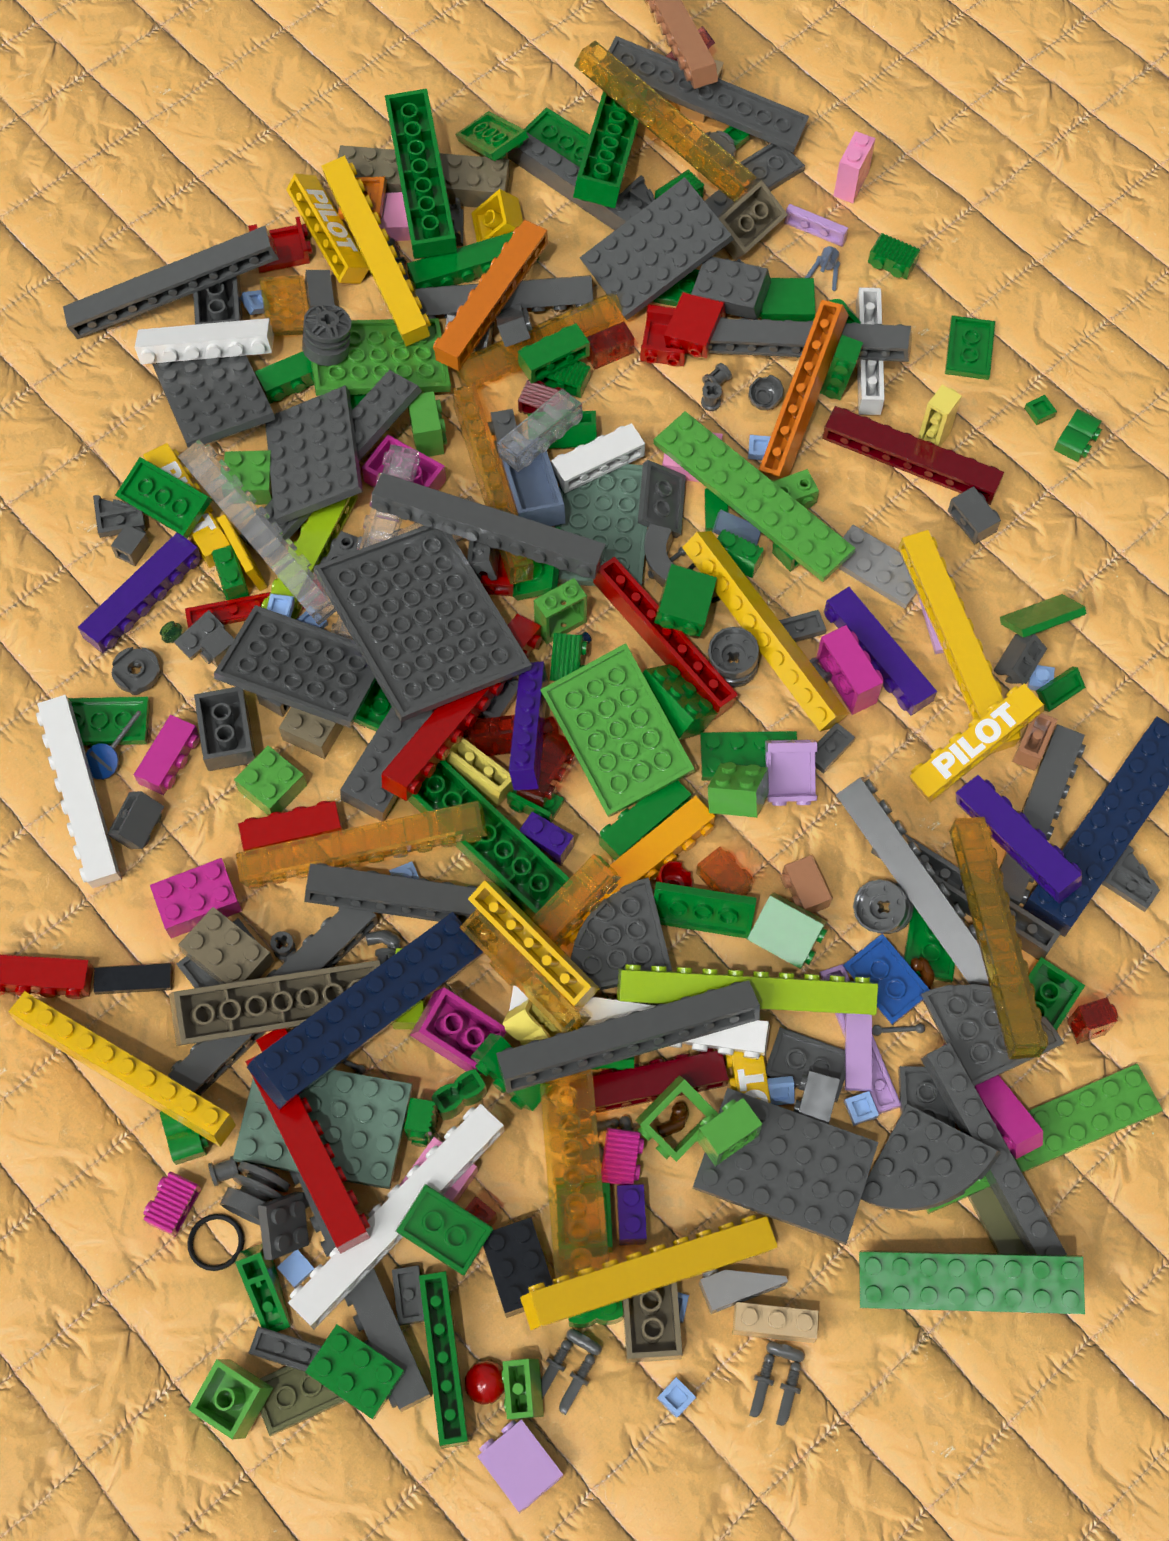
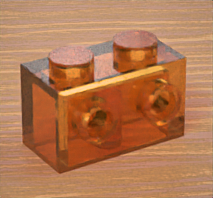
(723, 874)

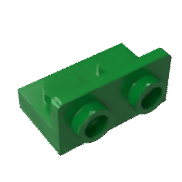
(548, 811)

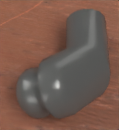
(385, 937)

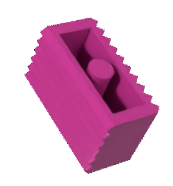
(621, 1156)
(171, 1204)

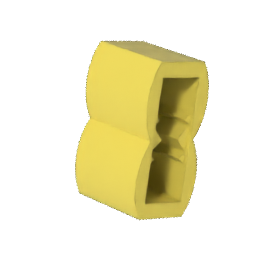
(528, 1024)

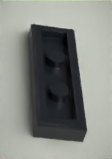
(132, 978)

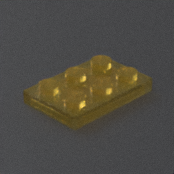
(284, 303)

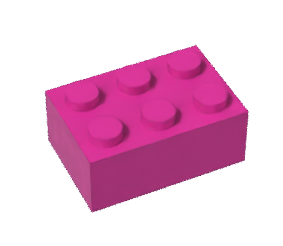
(429, 472)
(850, 669)
(191, 894)
(454, 1028)

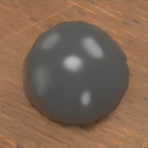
(766, 392)

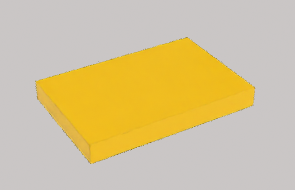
(242, 552)

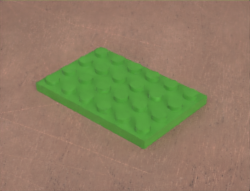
(379, 348)
(617, 730)

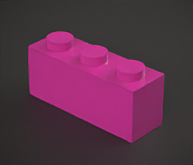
(167, 755)
(1011, 1118)

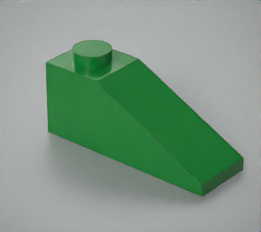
(263, 1288)

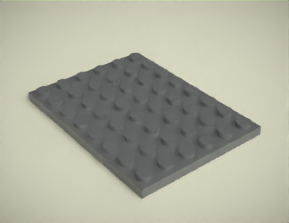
(421, 620)

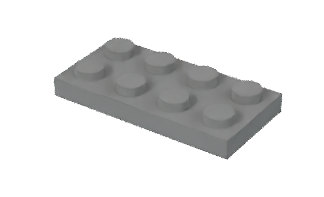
(879, 567)

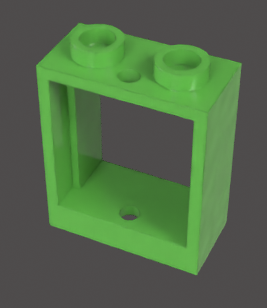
(552, 614)
(664, 1099)

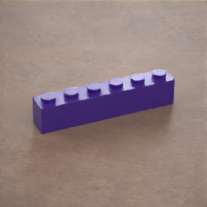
(140, 593)
(898, 671)
(528, 728)
(1020, 839)

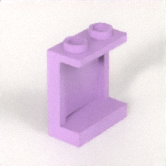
(791, 771)
(519, 1465)

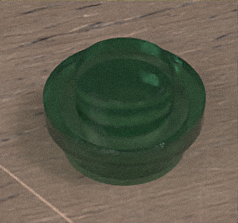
(171, 632)

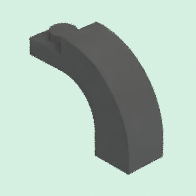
(656, 546)

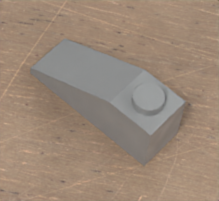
(730, 1286)

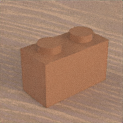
(1034, 741)
(806, 885)

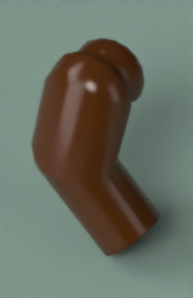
(922, 965)
(677, 1121)

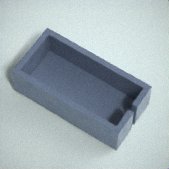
(536, 491)

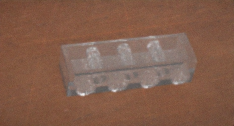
(540, 430)

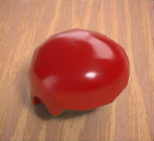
(675, 874)
(484, 1382)

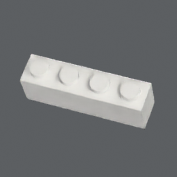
(598, 457)

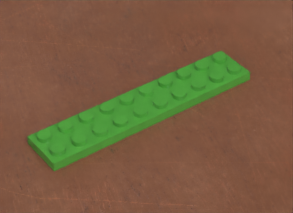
(754, 496)
(1084, 1118)

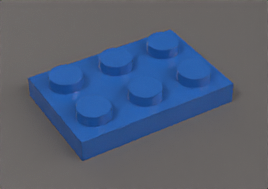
(897, 982)

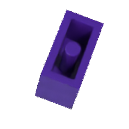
(548, 838)
(631, 1214)

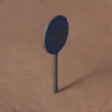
(103, 758)

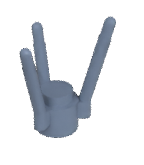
(827, 261)

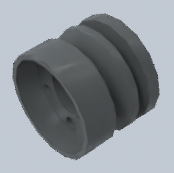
(326, 334)
(734, 645)
(869, 907)
(255, 1190)

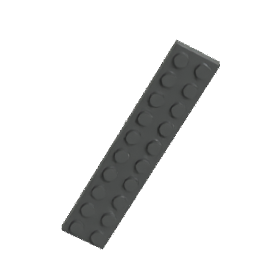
(717, 100)
(371, 420)

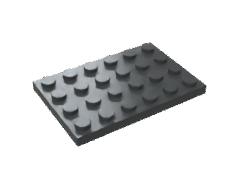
(656, 248)
(213, 397)
(313, 455)
(298, 666)
(793, 1171)

